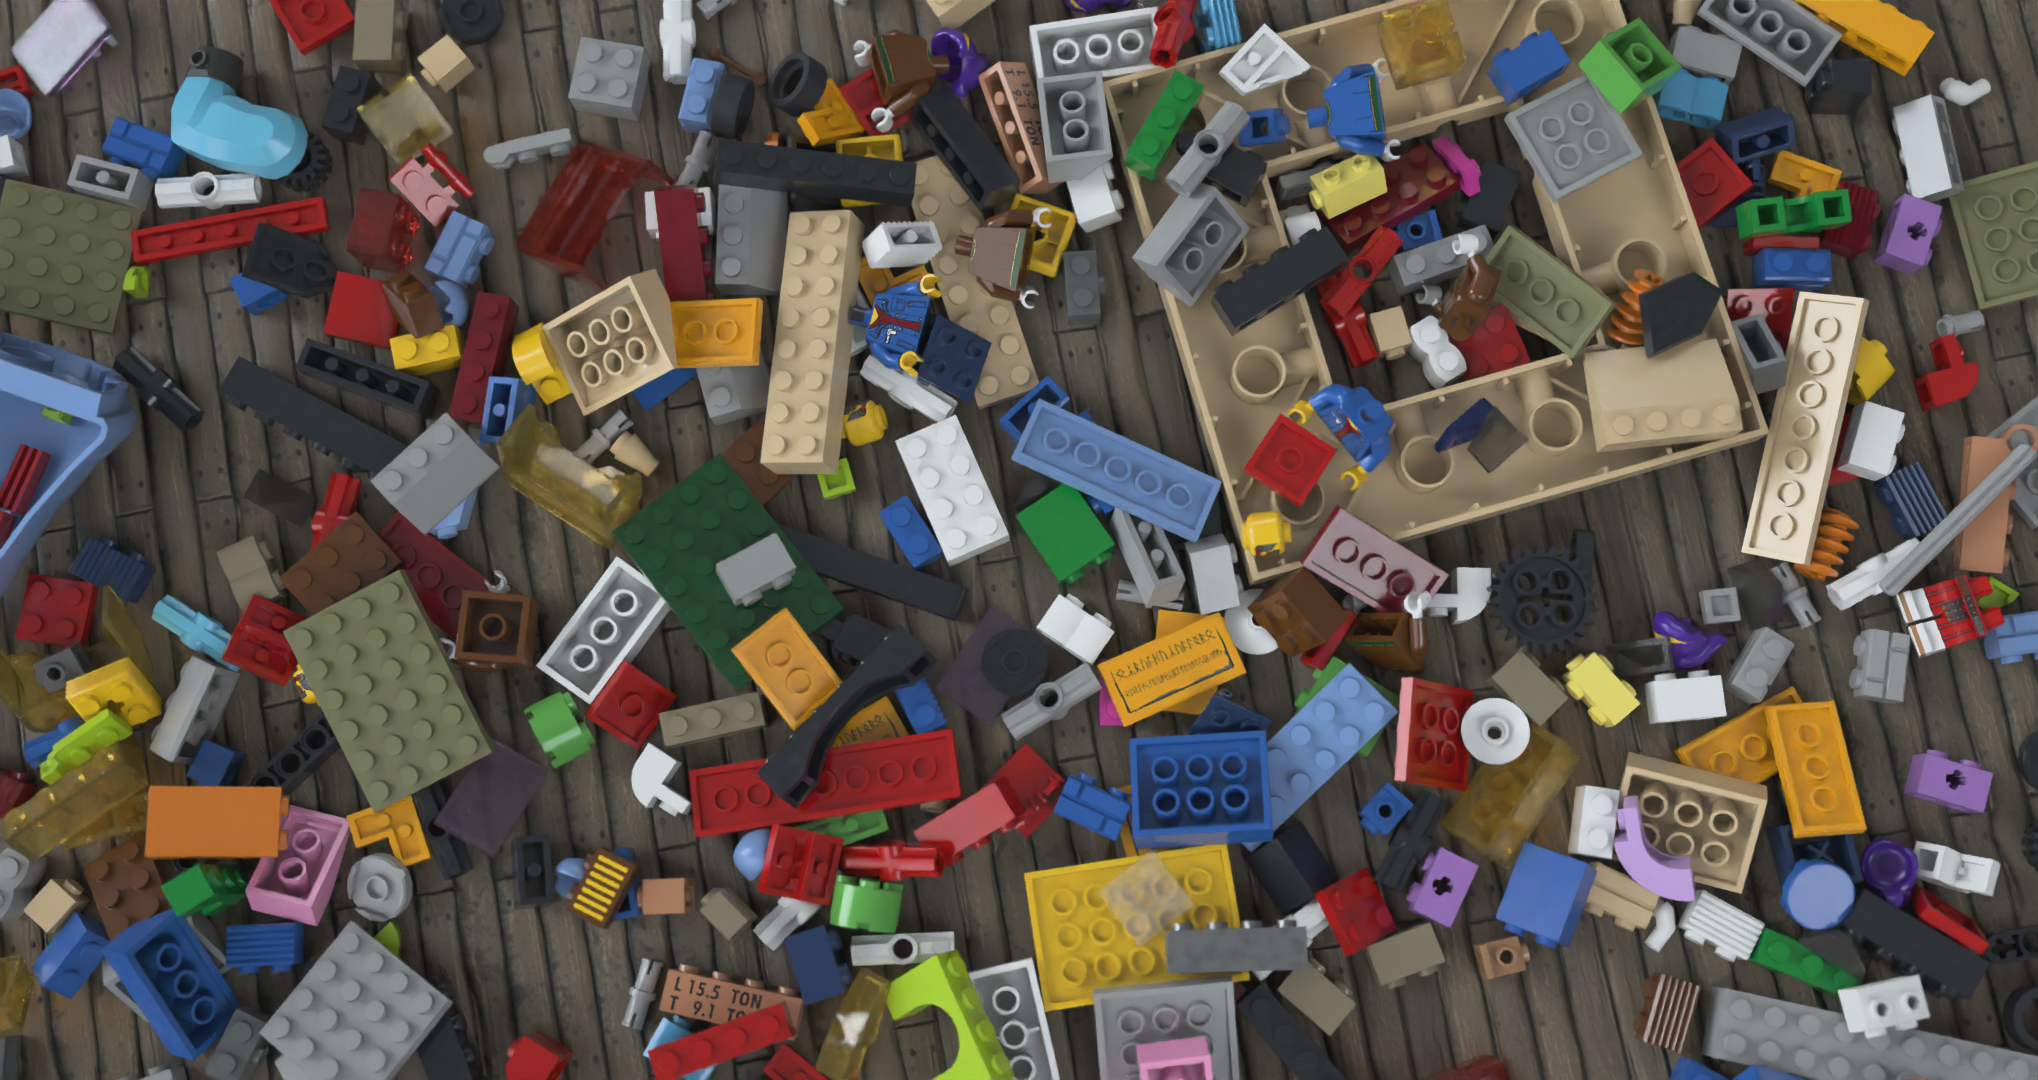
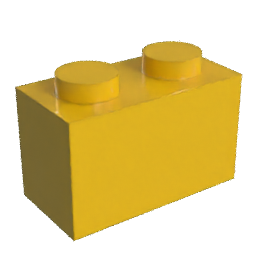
(430, 353)

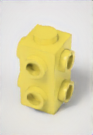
(1347, 185)
(1597, 686)

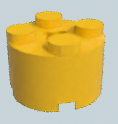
(1870, 371)

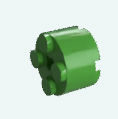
(558, 728)
(866, 904)

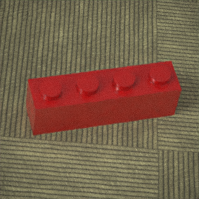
(722, 1042)

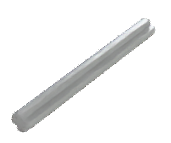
(1957, 519)

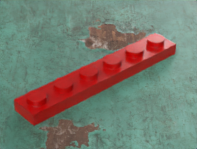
(226, 230)

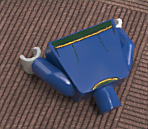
(1356, 111)

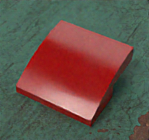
(864, 97)
(360, 312)
(260, 643)
(800, 864)

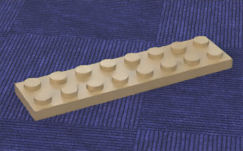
(1008, 365)
(1805, 427)

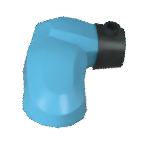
(228, 130)

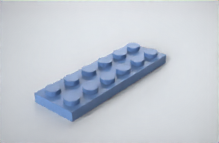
(1116, 470)
(1322, 740)

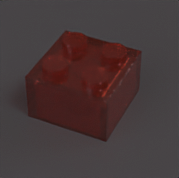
(382, 231)

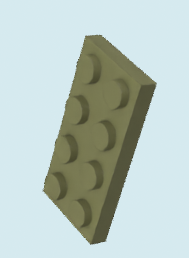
(1547, 292)

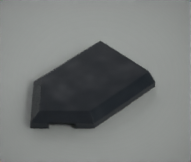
(289, 262)
(1676, 311)

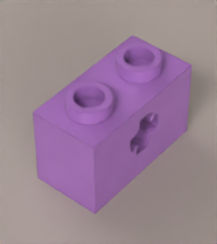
(1896, 245)
(1928, 782)
(1443, 906)

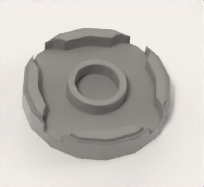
(379, 887)

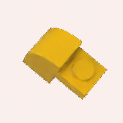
(539, 364)

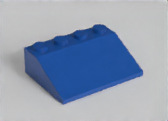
(1200, 790)

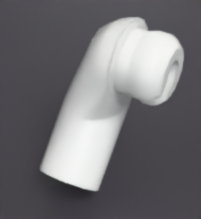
(1963, 93)

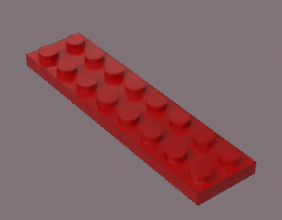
(851, 782)

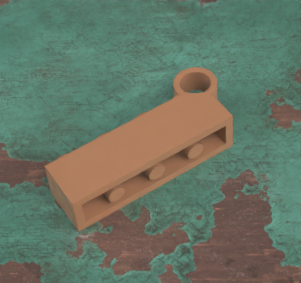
(1982, 542)

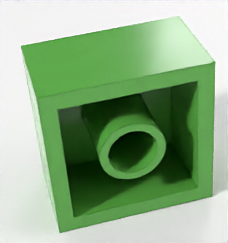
(1629, 65)

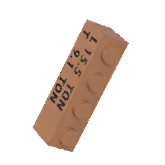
(1018, 123)
(721, 999)

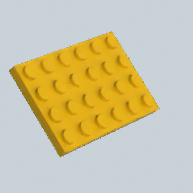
(1086, 945)

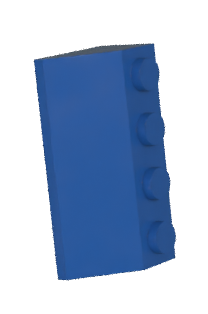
(173, 982)

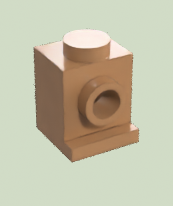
(1489, 960)

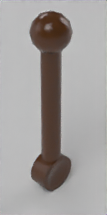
(759, 79)

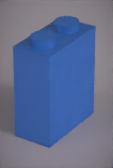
(1545, 895)

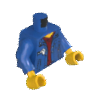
(898, 323)
(1355, 421)

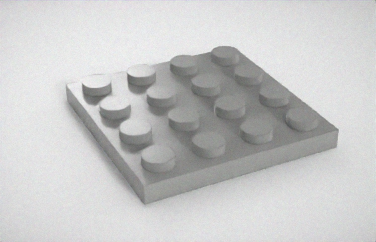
(356, 1012)
(1164, 1013)

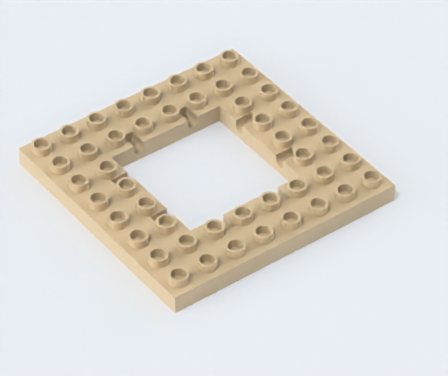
(1600, 232)

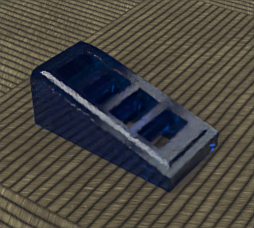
(1464, 427)

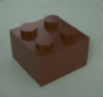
(1297, 612)
(497, 628)

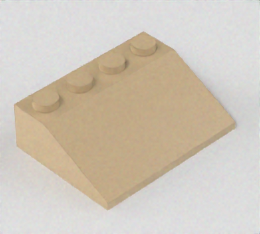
(615, 341)
(1662, 398)
(1697, 816)

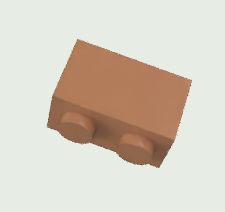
(667, 896)

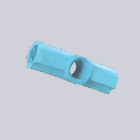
(194, 628)

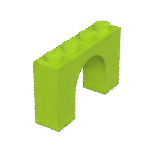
(948, 985)

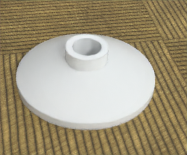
(1243, 632)
(1499, 715)

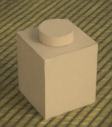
(445, 64)
(1389, 332)
(56, 904)

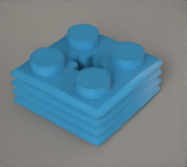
(1219, 24)

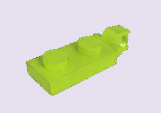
(83, 744)

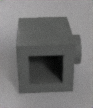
(62, 666)

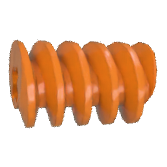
(1629, 325)
(1830, 534)

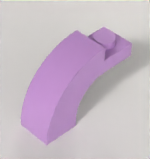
(1648, 866)

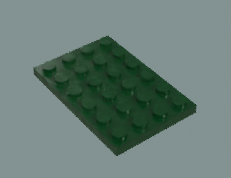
(691, 531)

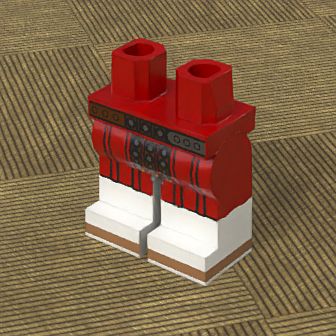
(1958, 611)

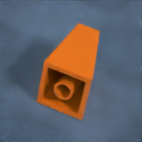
(216, 822)

